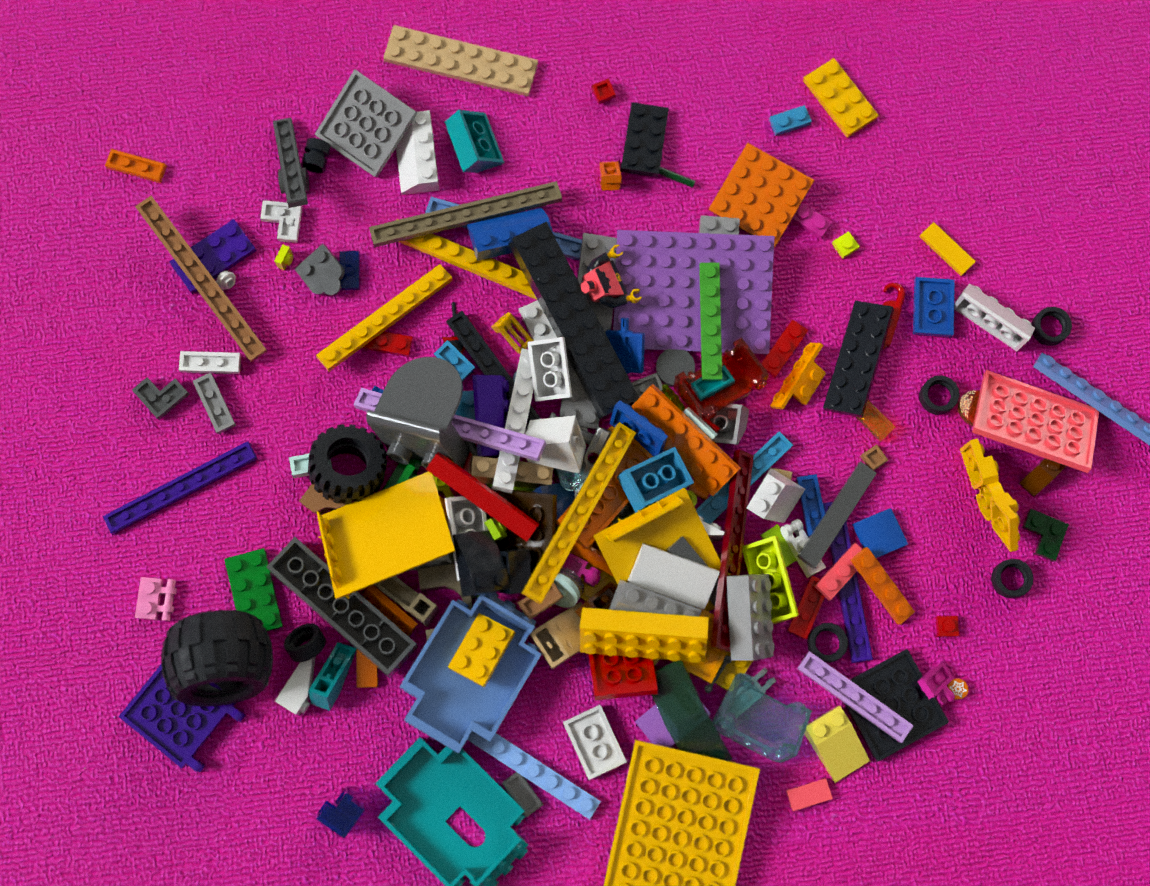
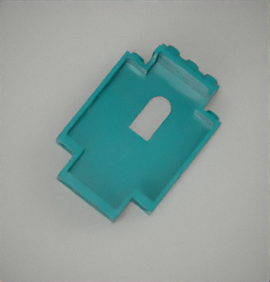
(428, 791)

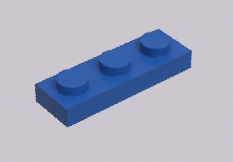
(811, 502)

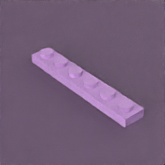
(855, 697)

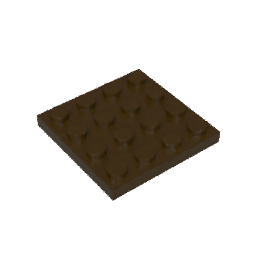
(543, 510)

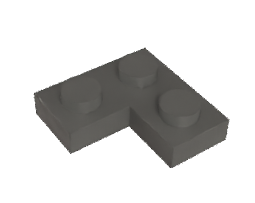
(160, 401)

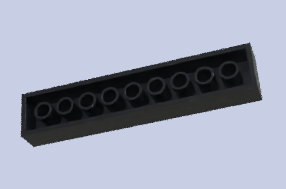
(572, 319)

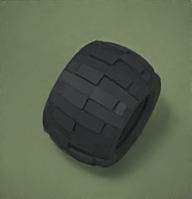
(220, 649)

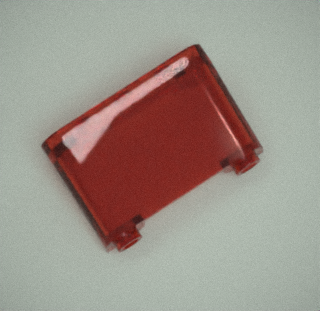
(743, 367)

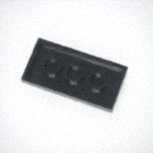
(644, 139)

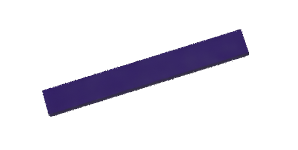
(180, 488)
(851, 602)

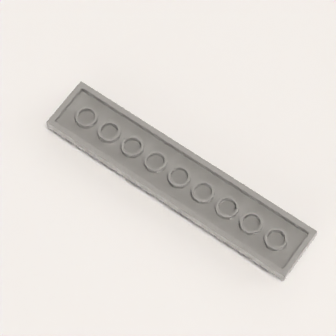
(579, 403)

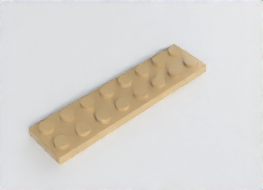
(460, 60)

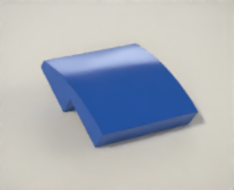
(880, 533)

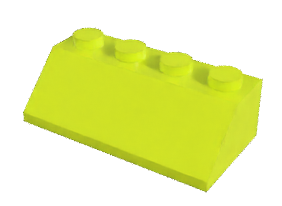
(767, 558)

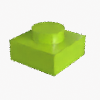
(496, 529)

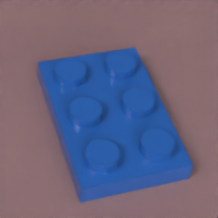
(933, 307)
(649, 436)

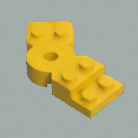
(992, 500)

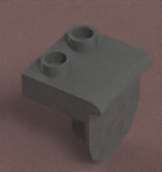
(418, 413)

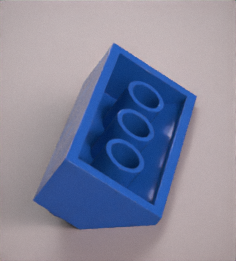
(492, 236)

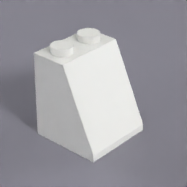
(563, 441)
(775, 497)

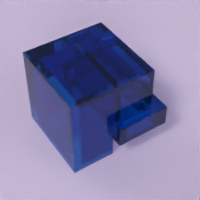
(342, 814)

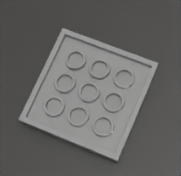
(366, 123)

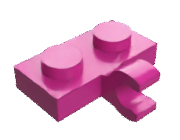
(936, 682)

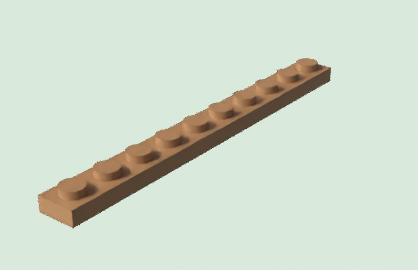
(201, 278)

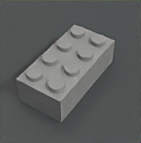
(750, 617)

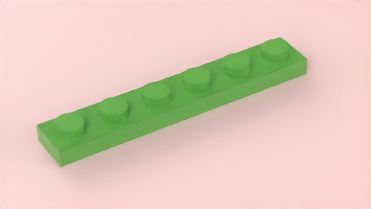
(710, 321)

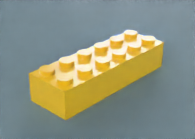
(643, 635)

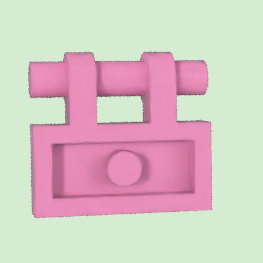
(149, 599)

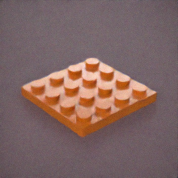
(761, 193)

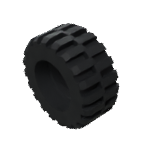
(354, 442)

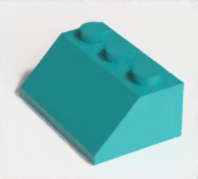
(473, 141)

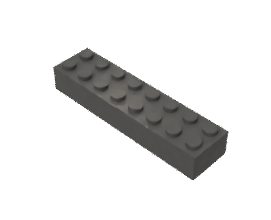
(352, 617)

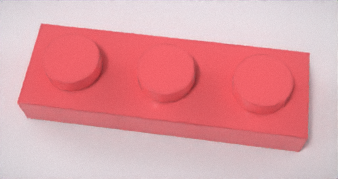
(838, 574)

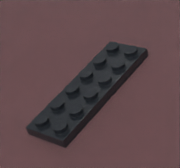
(858, 359)

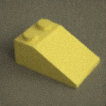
(836, 743)

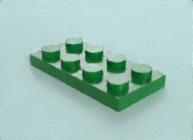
(254, 587)

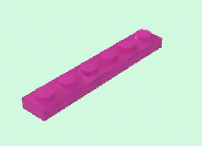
(808, 219)

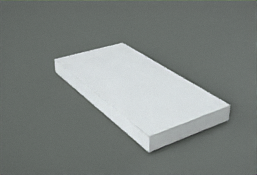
(673, 576)

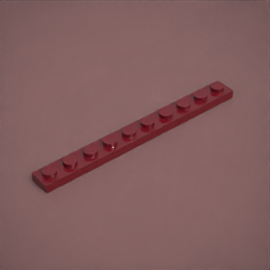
(732, 546)

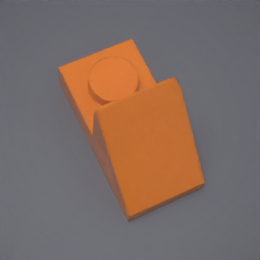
(610, 175)

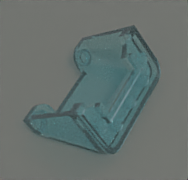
(761, 721)

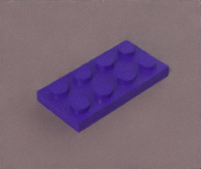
(219, 252)

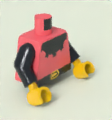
(605, 283)

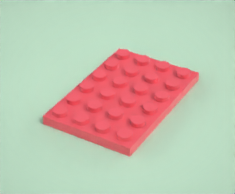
(1036, 421)

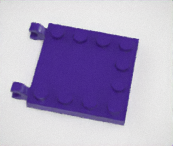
(171, 725)

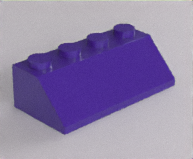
(490, 405)

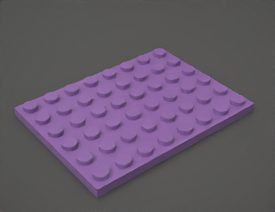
(668, 280)

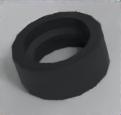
(1060, 315)
(952, 388)
(1024, 569)
(843, 642)
(309, 649)

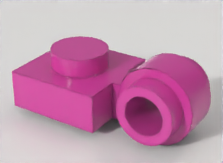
(578, 566)

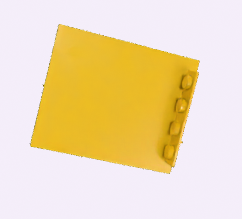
(658, 527)
(384, 534)

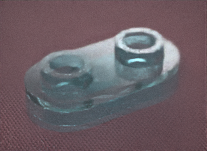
(566, 477)

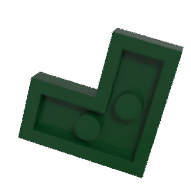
(1051, 532)

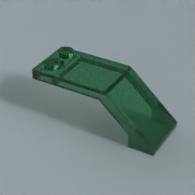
(685, 713)

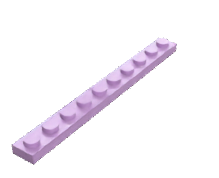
(475, 431)

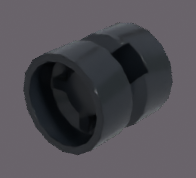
(315, 155)

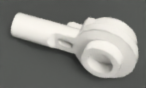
(226, 280)

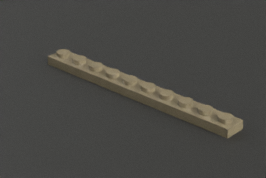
(465, 214)

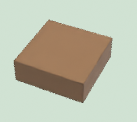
(874, 457)

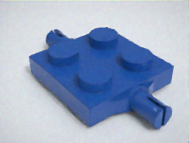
(628, 347)

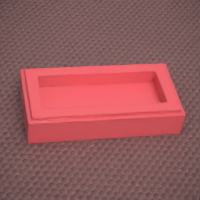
(809, 794)

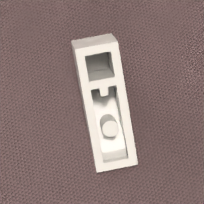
(295, 692)

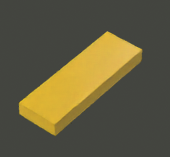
(947, 249)

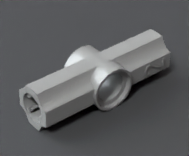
(596, 446)

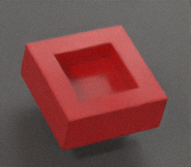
(603, 91)
(947, 626)

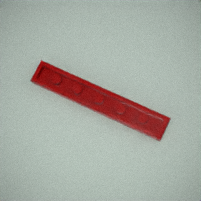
(482, 496)

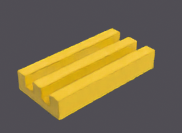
(504, 322)

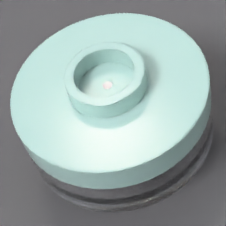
(570, 587)

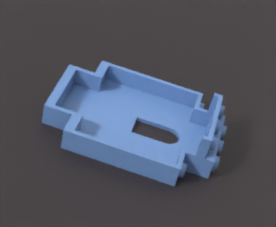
(452, 705)

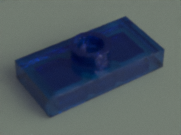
(351, 263)

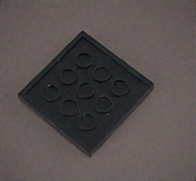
(897, 687)

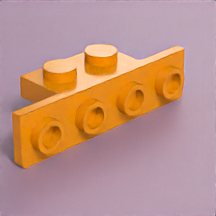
(802, 379)

